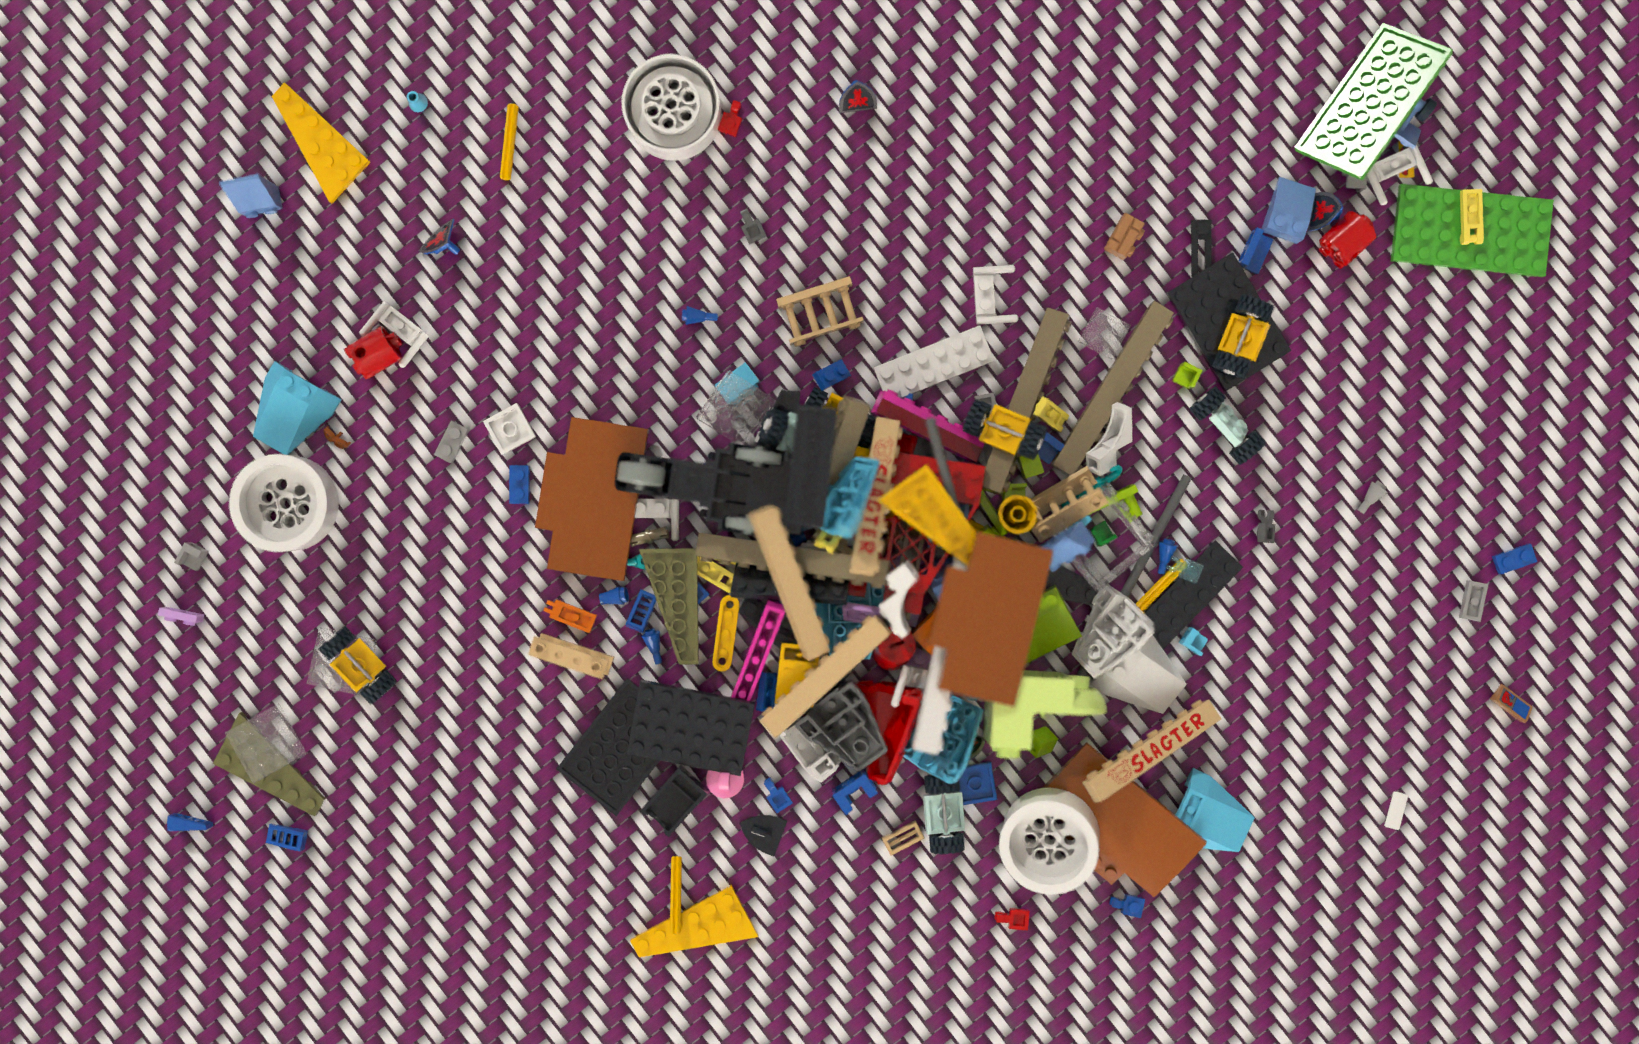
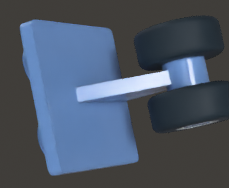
(1408, 133)

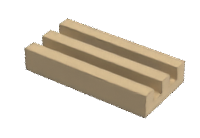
(888, 845)

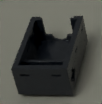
(675, 800)

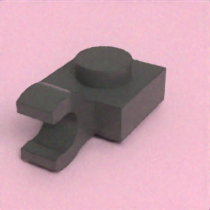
(752, 229)
(1266, 529)

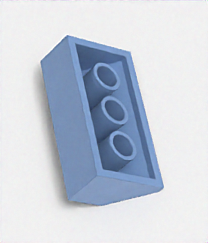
(1068, 544)

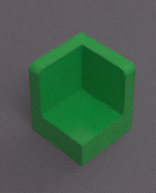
(1102, 534)

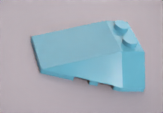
(290, 409)
(849, 497)

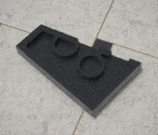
(1071, 585)

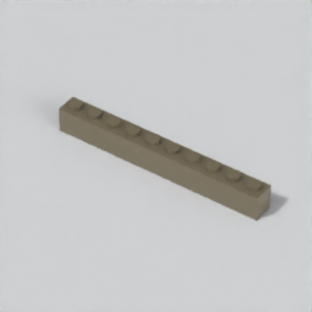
(1114, 385)
(1028, 393)
(811, 561)

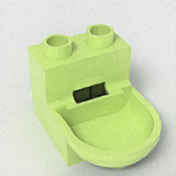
(1042, 692)

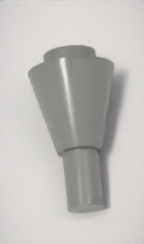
(1374, 493)

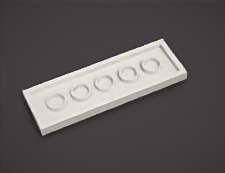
(935, 363)

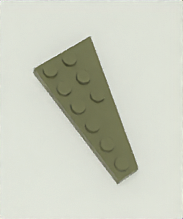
(676, 590)
(284, 783)

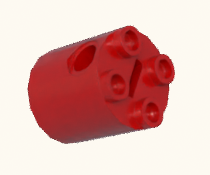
(1347, 238)
(374, 352)
(894, 651)

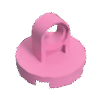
(724, 784)

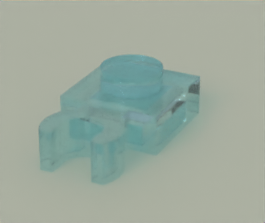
(1188, 570)

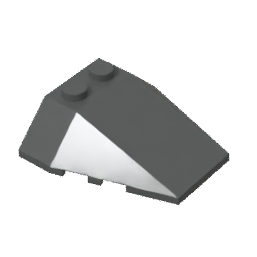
(844, 726)

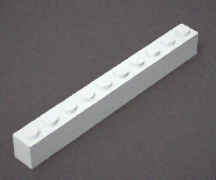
(934, 702)

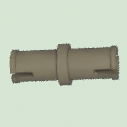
(649, 536)

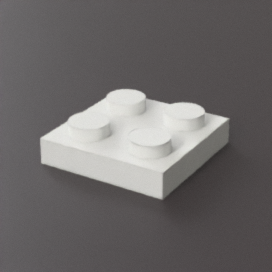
(509, 429)

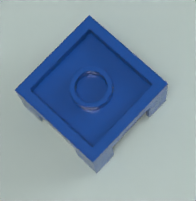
(850, 786)

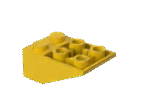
(792, 668)

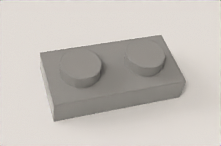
(451, 442)
(1473, 601)

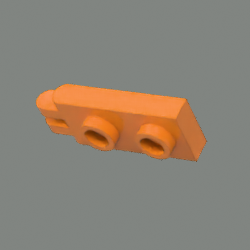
(571, 615)

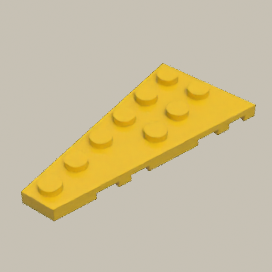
(328, 153)
(931, 511)
(706, 923)

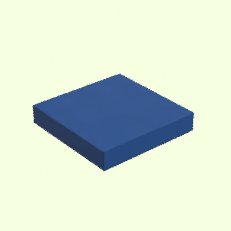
(977, 783)

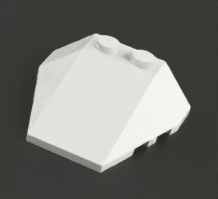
(1111, 632)
(1143, 679)
(810, 754)

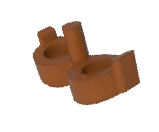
(330, 436)

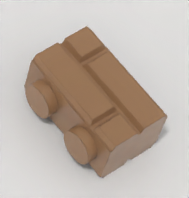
(1124, 236)

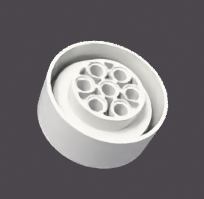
(684, 137)
(253, 512)
(1050, 871)

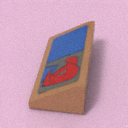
(1512, 703)

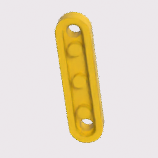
(725, 633)

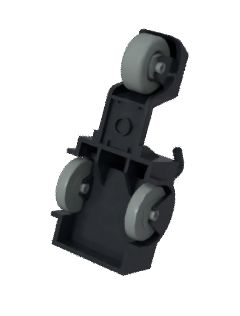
(729, 487)

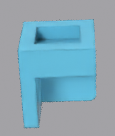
(1193, 641)

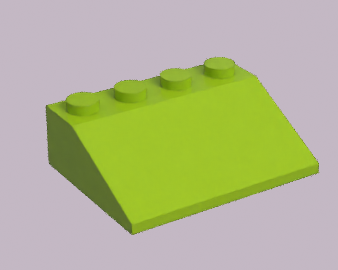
(1053, 625)

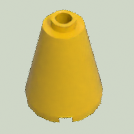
(1017, 514)

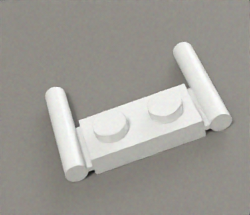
(1394, 165)
(985, 297)
(401, 326)
(660, 509)
(911, 677)

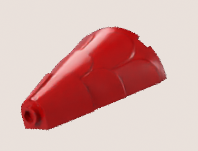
(894, 723)

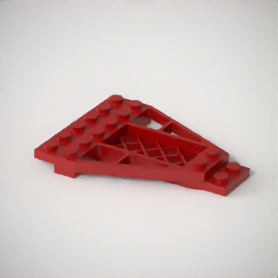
(968, 488)

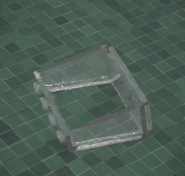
(1133, 523)

